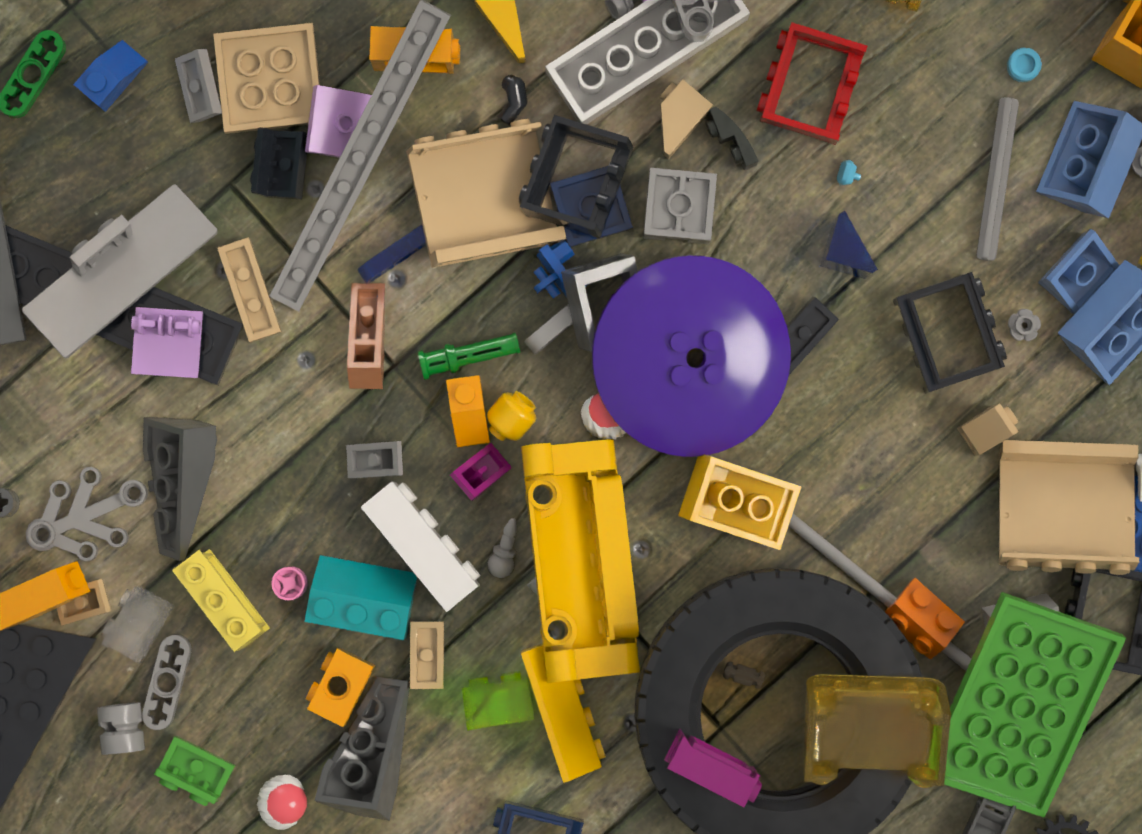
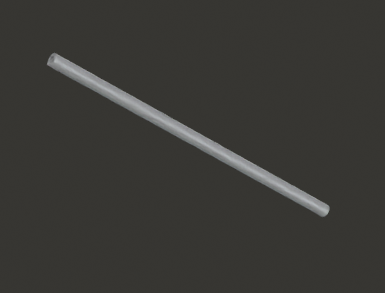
(862, 578)

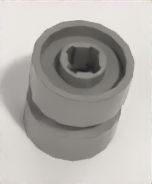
(120, 728)

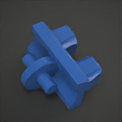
(552, 260)

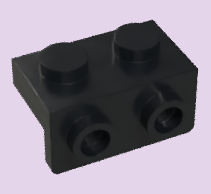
(279, 164)

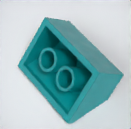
(361, 597)

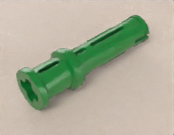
(507, 346)

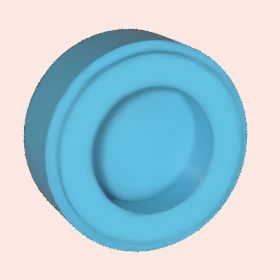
(1024, 64)

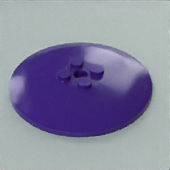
(645, 344)

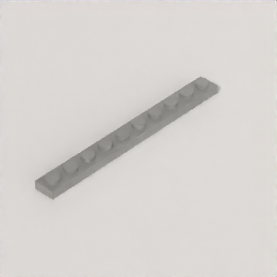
(360, 154)

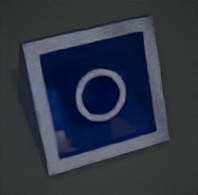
(846, 250)

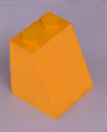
(1122, 45)

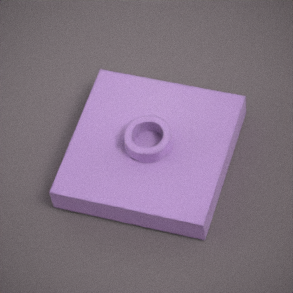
(333, 119)

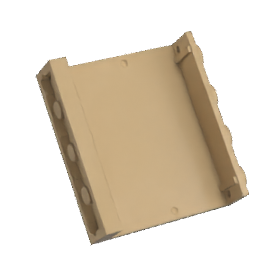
(472, 191)
(1067, 506)

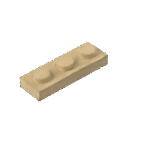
(249, 290)

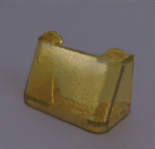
(876, 726)

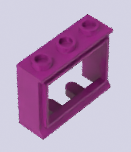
(713, 769)

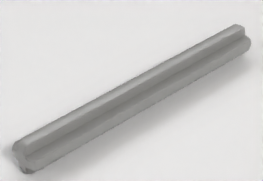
(997, 179)

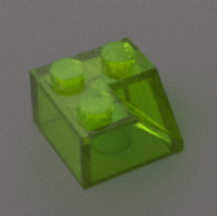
(498, 701)

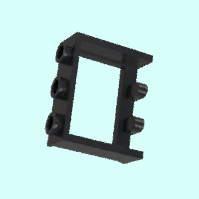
(545, 163)
(984, 319)
(1075, 608)

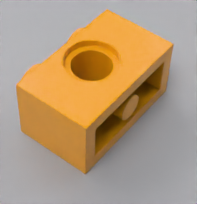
(356, 674)

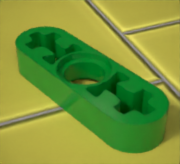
(46, 72)

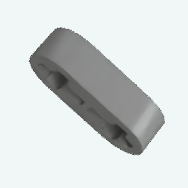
(549, 330)

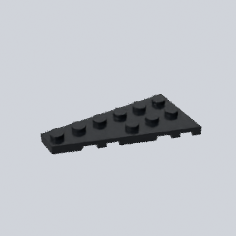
(34, 678)

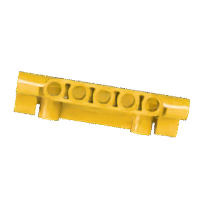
(582, 560)

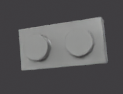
(198, 85)

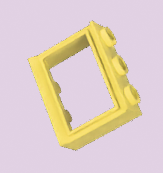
(221, 599)

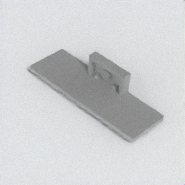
(118, 269)

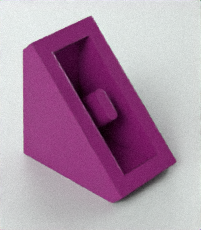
(480, 471)

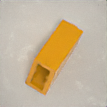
(41, 595)

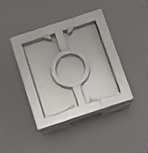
(680, 205)

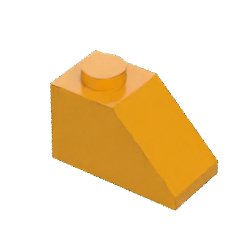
(468, 411)

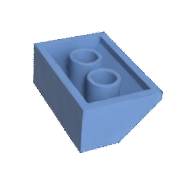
(1091, 158)
(1109, 325)

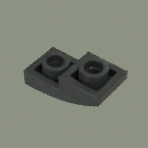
(725, 129)

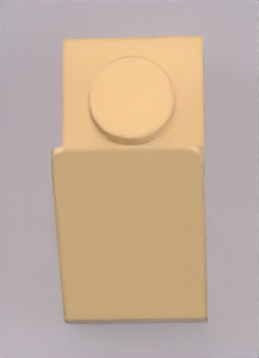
(86, 606)

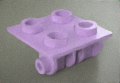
(166, 342)

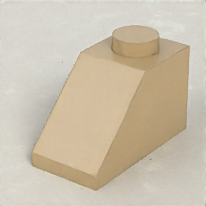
(680, 114)

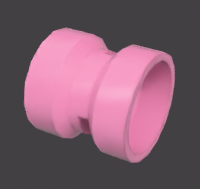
(285, 585)

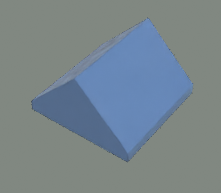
(1080, 271)

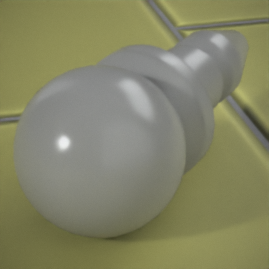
(501, 562)

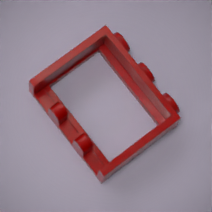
(778, 72)

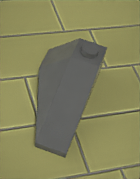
(367, 763)

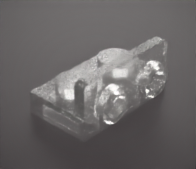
(137, 623)

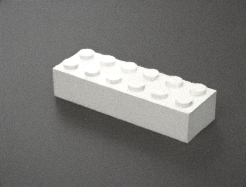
(633, 54)

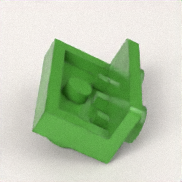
(194, 771)

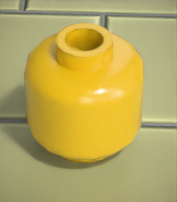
(511, 416)

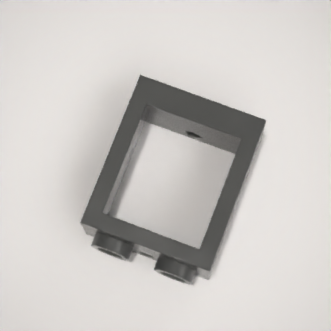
(574, 283)

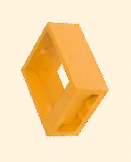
(385, 40)

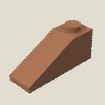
(366, 336)

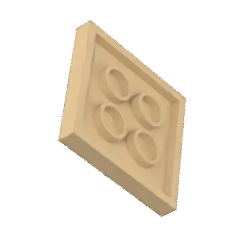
(266, 77)

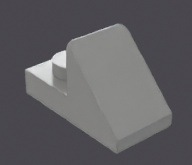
(374, 459)

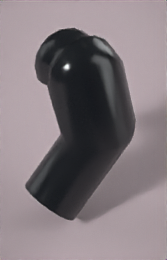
(516, 96)

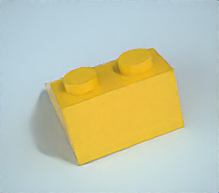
(739, 501)

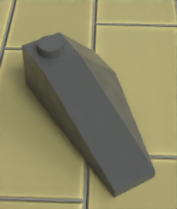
(181, 465)

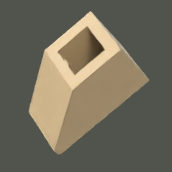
(989, 428)

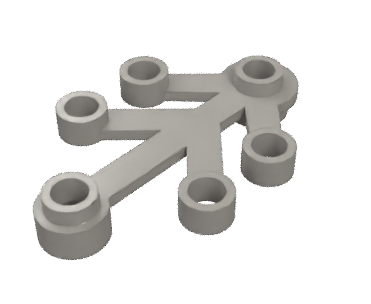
(81, 516)

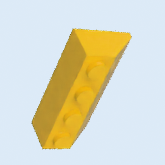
(564, 718)

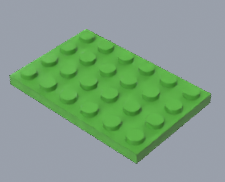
(1026, 703)

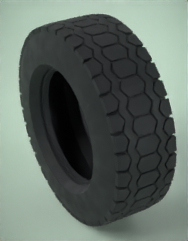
(712, 627)

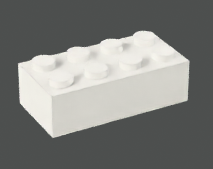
(420, 545)

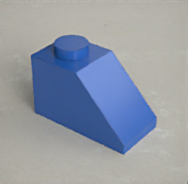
(110, 74)

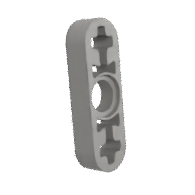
(168, 708)

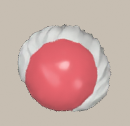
(598, 420)
(282, 801)

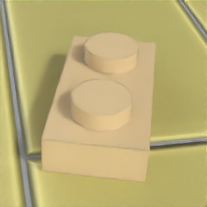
(427, 655)

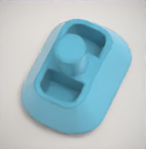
(847, 173)

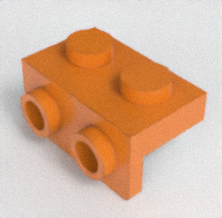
(924, 619)

